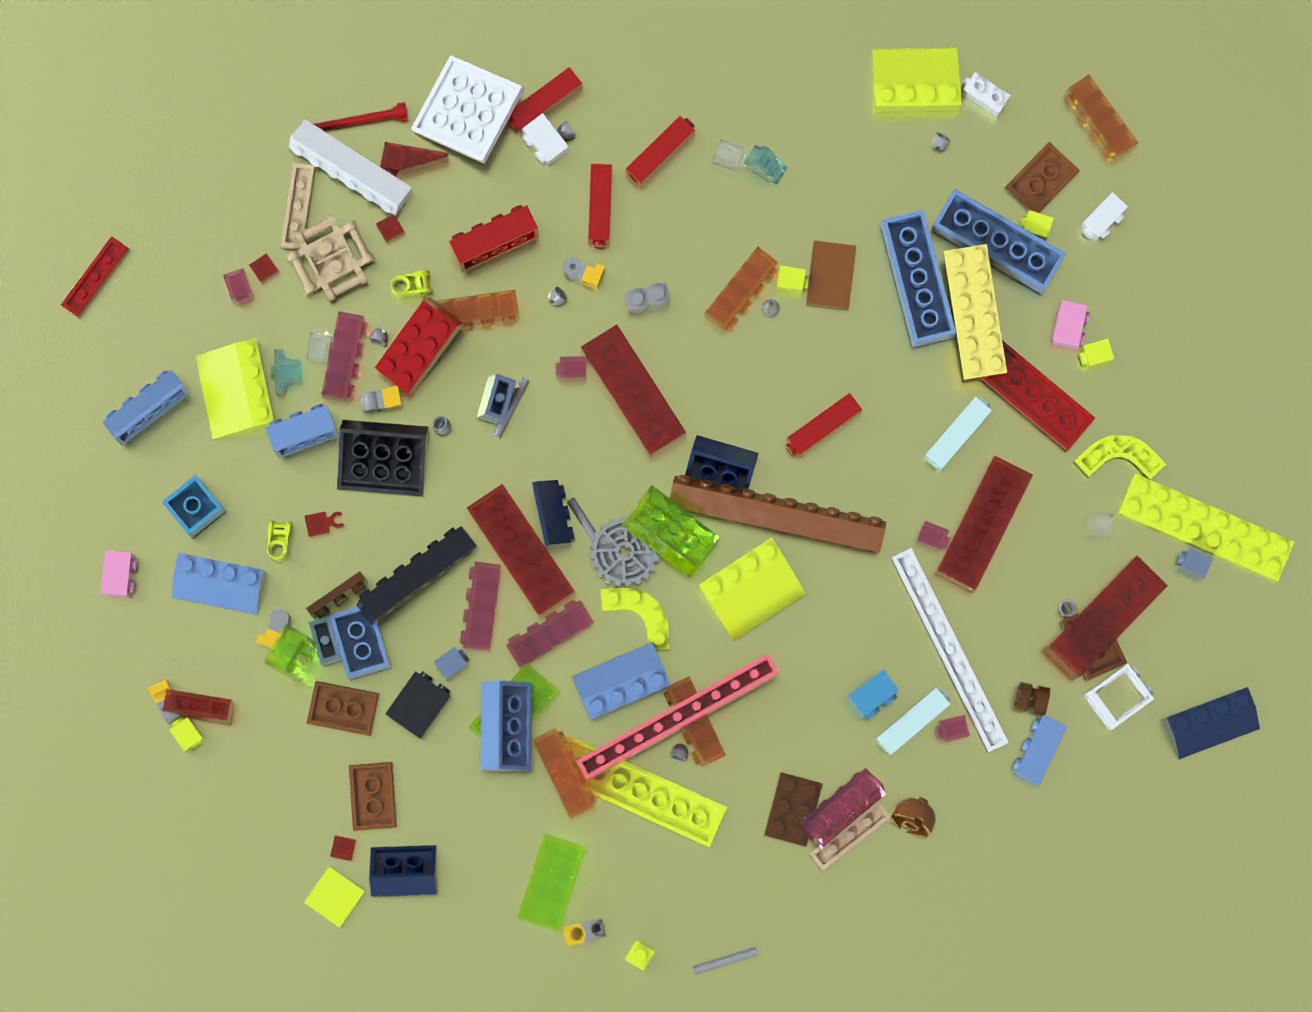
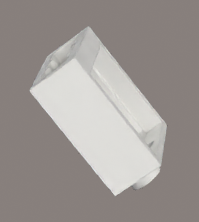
(1100, 708)

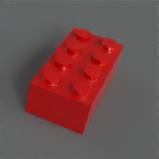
(494, 237)
(419, 345)

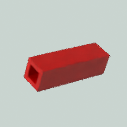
(545, 99)
(660, 151)
(600, 205)
(823, 425)

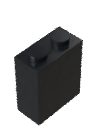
(419, 704)

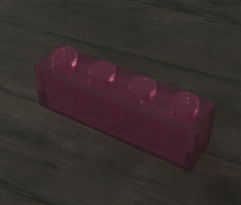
(343, 357)
(482, 606)
(549, 634)
(842, 808)

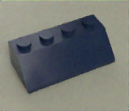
(1212, 723)

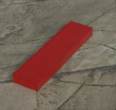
(95, 277)

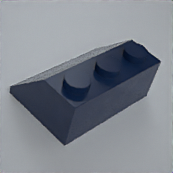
(721, 463)
(553, 514)
(403, 870)

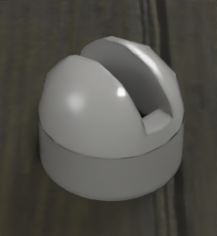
(566, 131)
(940, 140)
(557, 296)
(775, 309)
(379, 337)
(441, 425)
(1064, 611)
(679, 752)

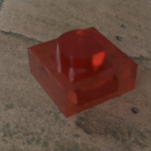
(390, 228)
(264, 268)
(343, 848)

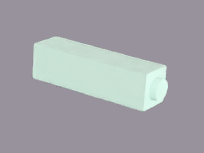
(958, 433)
(913, 721)

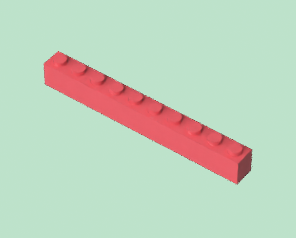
(678, 717)

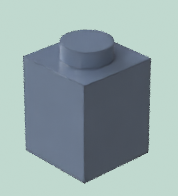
(1194, 563)
(452, 663)

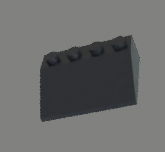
(382, 457)

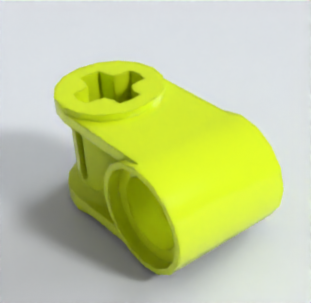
(413, 284)
(279, 535)

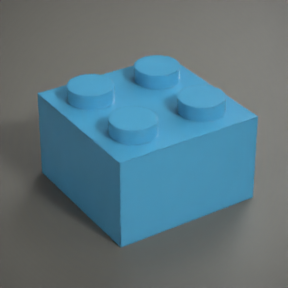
(193, 506)
(872, 694)

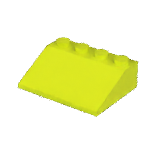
(916, 80)
(235, 389)
(752, 589)

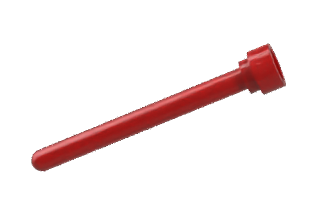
(398, 111)

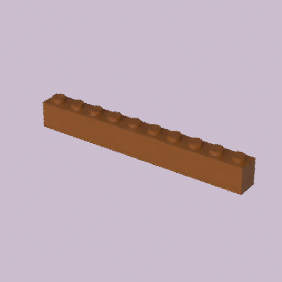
(778, 513)

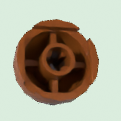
(914, 815)

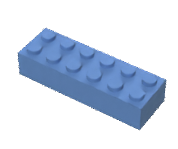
(1008, 245)
(918, 278)

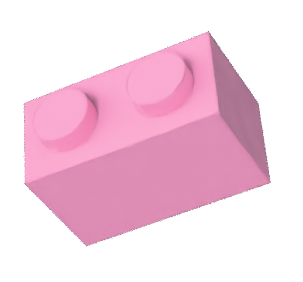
(1070, 324)
(118, 574)

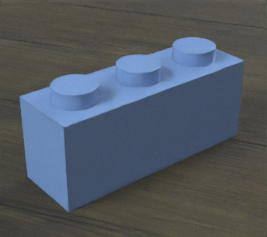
(1039, 750)

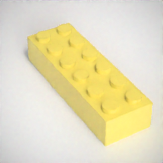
(975, 312)

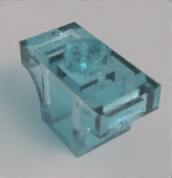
(766, 164)
(285, 372)

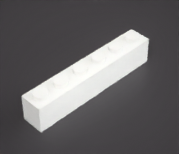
(349, 167)

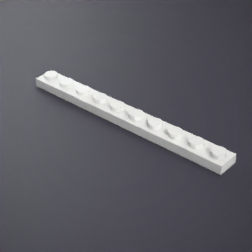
(949, 650)

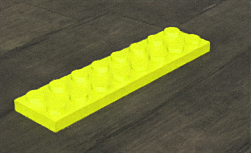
(1206, 527)
(653, 797)

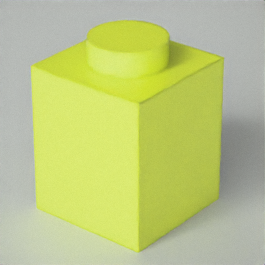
(1037, 224)
(792, 279)
(1096, 354)
(186, 733)
(639, 955)

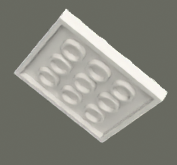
(467, 109)

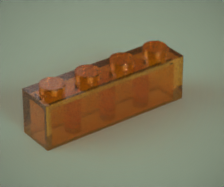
(1101, 117)
(741, 289)
(483, 308)
(700, 733)
(563, 772)

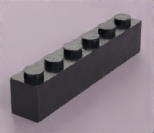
(416, 575)

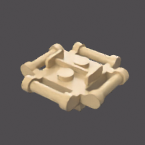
(330, 257)

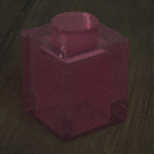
(238, 286)
(571, 368)
(933, 537)
(952, 729)

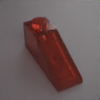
(407, 159)
(199, 706)

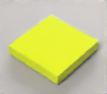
(334, 897)

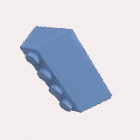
(145, 407)
(218, 583)
(621, 680)
(506, 726)

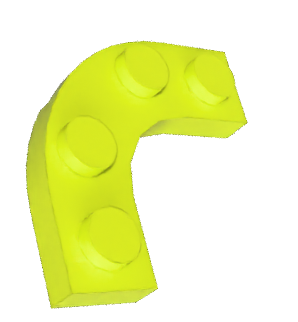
(1123, 447)
(643, 605)

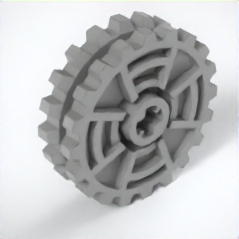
(617, 567)

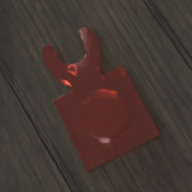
(319, 523)

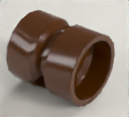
(1039, 701)

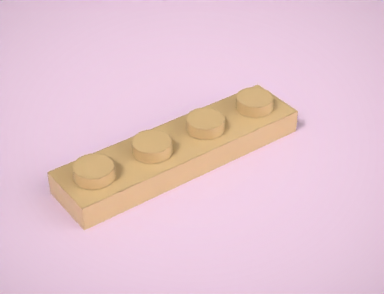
(297, 204)
(850, 836)

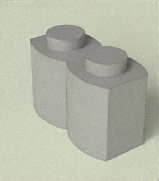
(653, 297)

